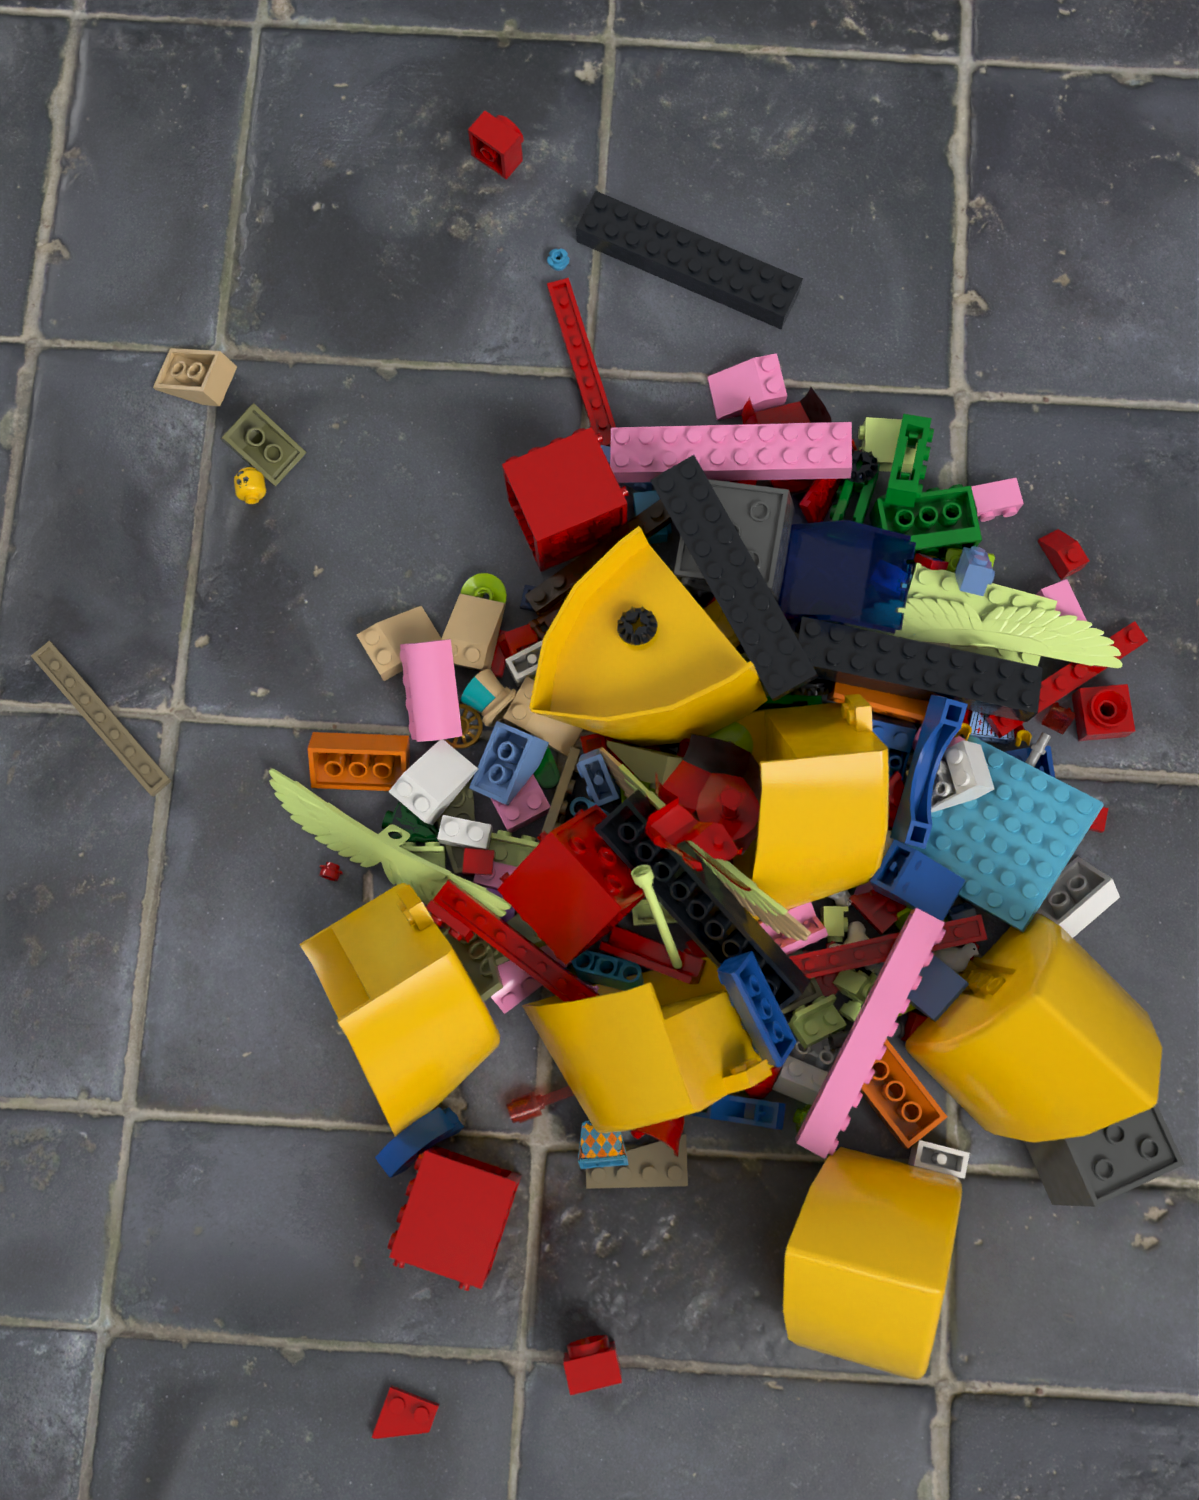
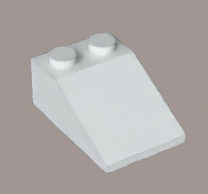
(433, 781)

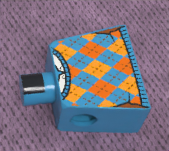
(600, 1149)

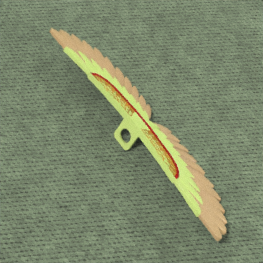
(743, 888)

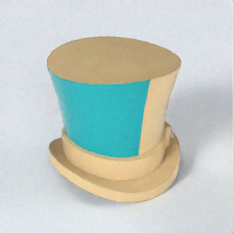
(488, 697)

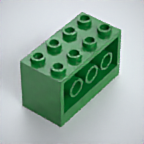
(935, 522)

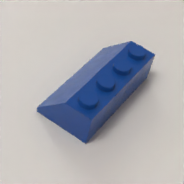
(757, 1008)

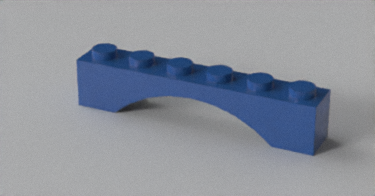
(939, 727)

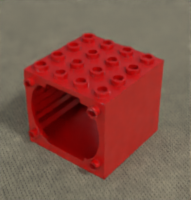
(565, 497)
(572, 886)
(454, 1216)

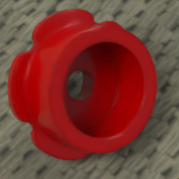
(330, 871)

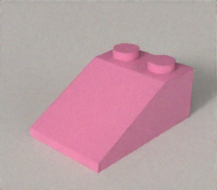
(756, 378)
(524, 808)

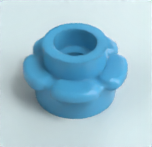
(558, 264)

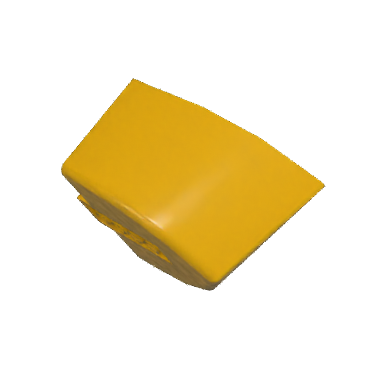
(651, 692)
(818, 800)
(403, 1003)
(1042, 1041)
(649, 1049)
(871, 1262)

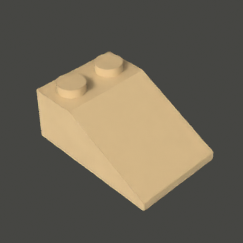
(196, 375)
(474, 631)
(384, 639)
(558, 734)

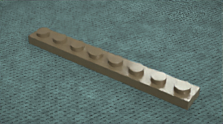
(101, 718)

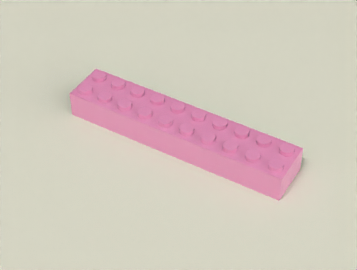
(735, 451)
(869, 1033)

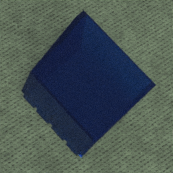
(847, 575)

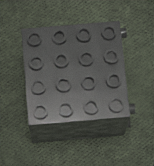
(764, 524)
(1106, 1161)

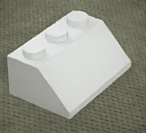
(1078, 896)

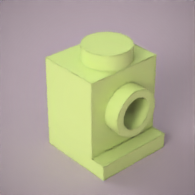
(834, 921)
(854, 984)

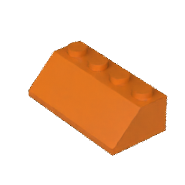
(883, 703)
(357, 760)
(901, 1099)

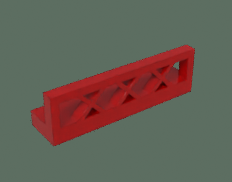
(652, 955)

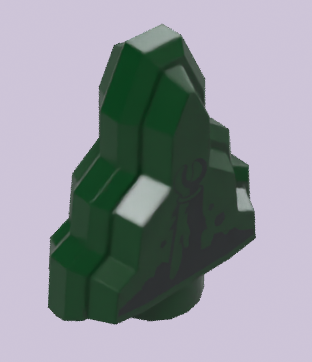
(408, 821)

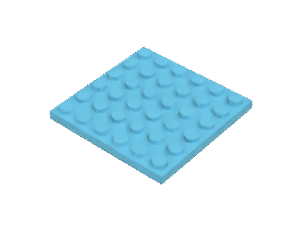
(1011, 838)

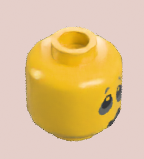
(249, 485)

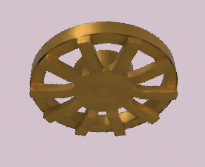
(466, 727)

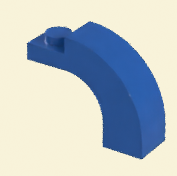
(746, 1111)
(417, 1138)

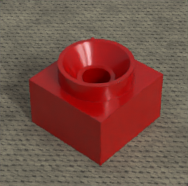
(496, 143)
(1117, 707)
(591, 1364)

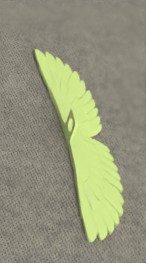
(1004, 629)
(370, 848)

